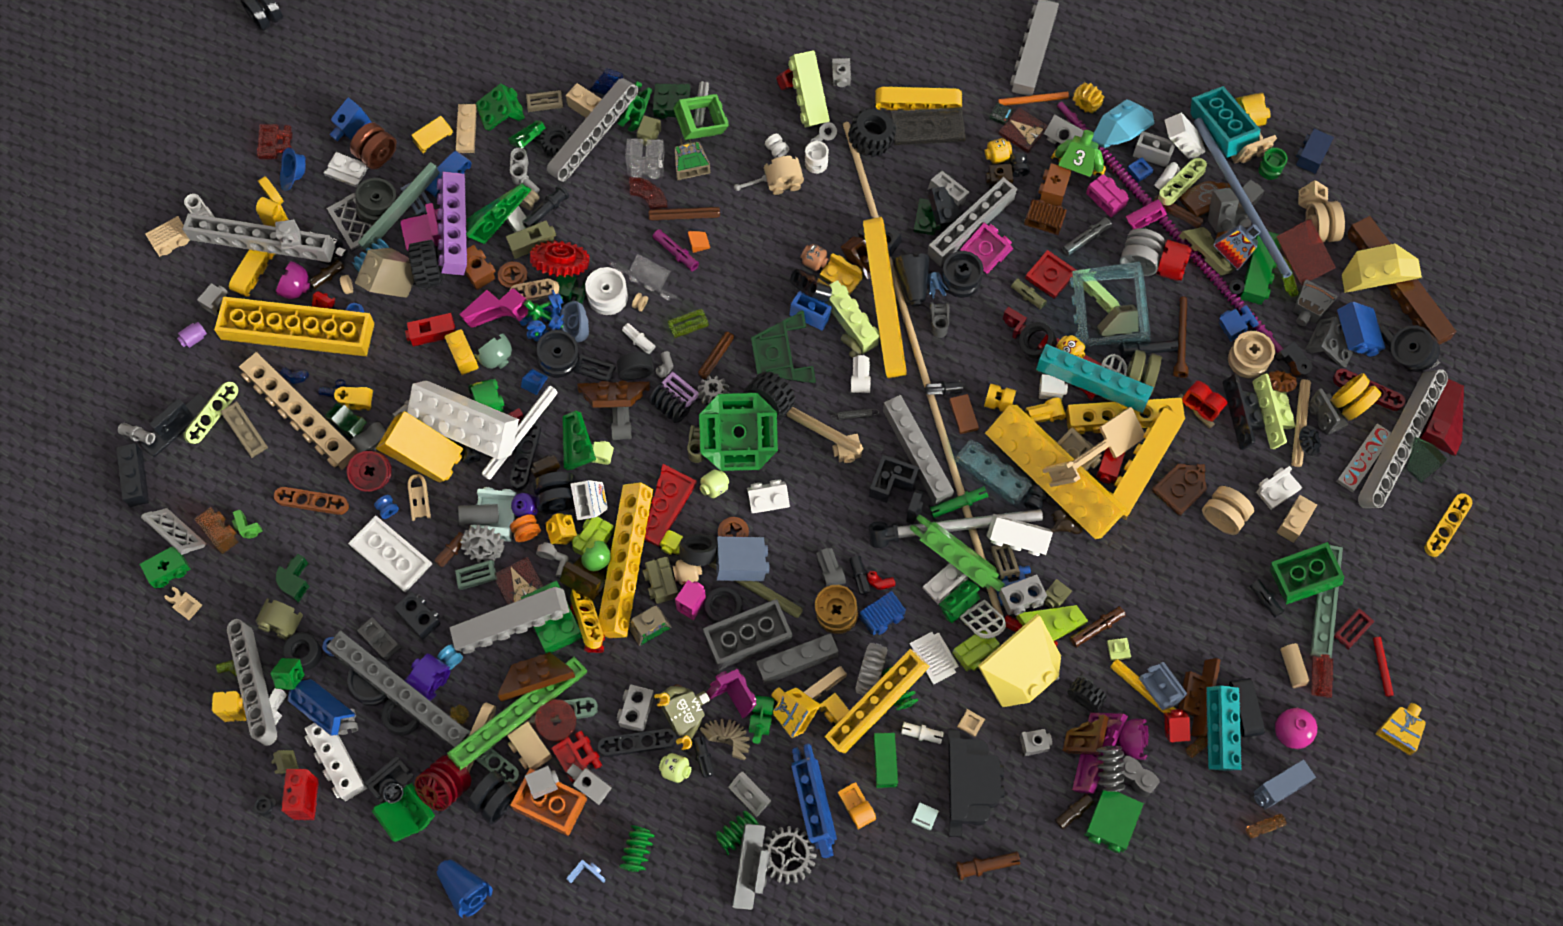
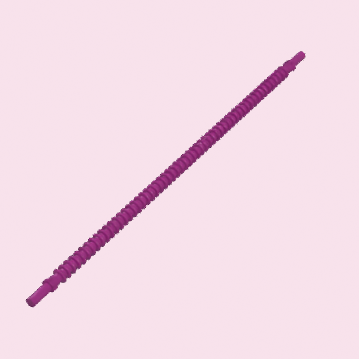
(1072, 118)

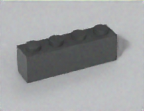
(797, 659)

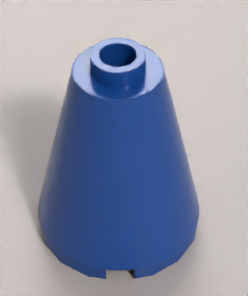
(463, 887)

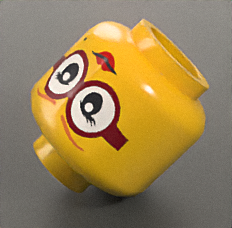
(1072, 345)

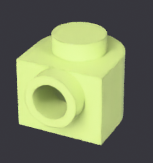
(603, 452)

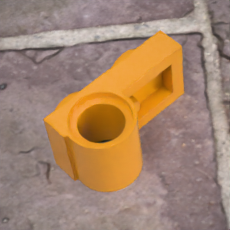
(857, 805)

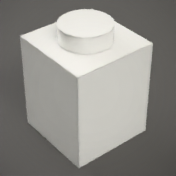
(1052, 387)

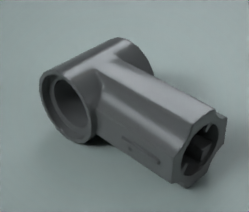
(621, 423)
(830, 569)

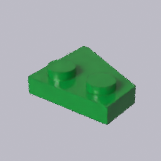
(527, 134)

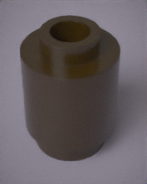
(545, 465)

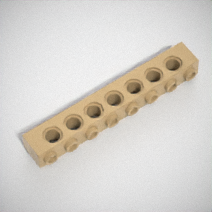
(257, 366)

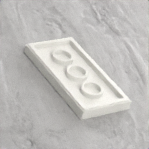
(390, 553)

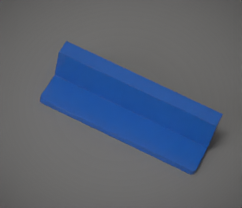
(319, 706)

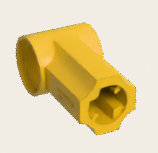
(1050, 410)

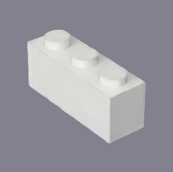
(1185, 136)
(1019, 535)

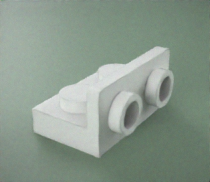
(1278, 488)
(944, 583)

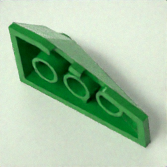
(489, 218)

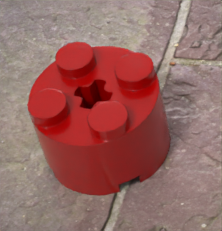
(1172, 260)

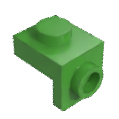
(240, 524)

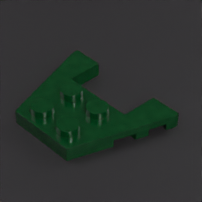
(773, 351)

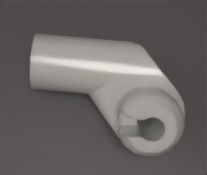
(666, 367)

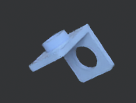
(592, 868)

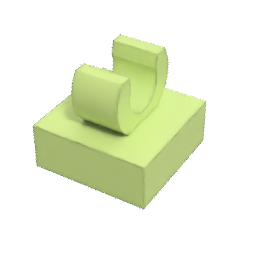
(1118, 649)

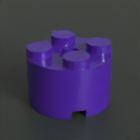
(428, 675)

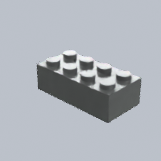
(747, 634)

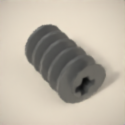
(1112, 768)

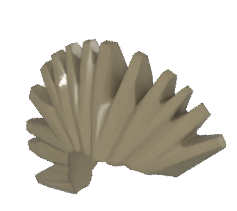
(728, 735)

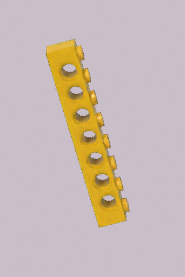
(625, 560)

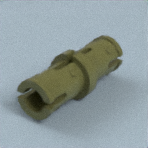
(1036, 299)

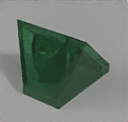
(1424, 459)

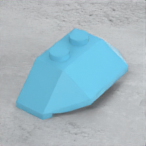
(1122, 124)

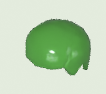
(596, 557)

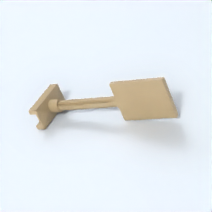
(1119, 435)

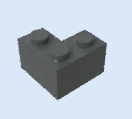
(1226, 211)

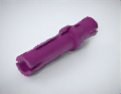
(681, 255)

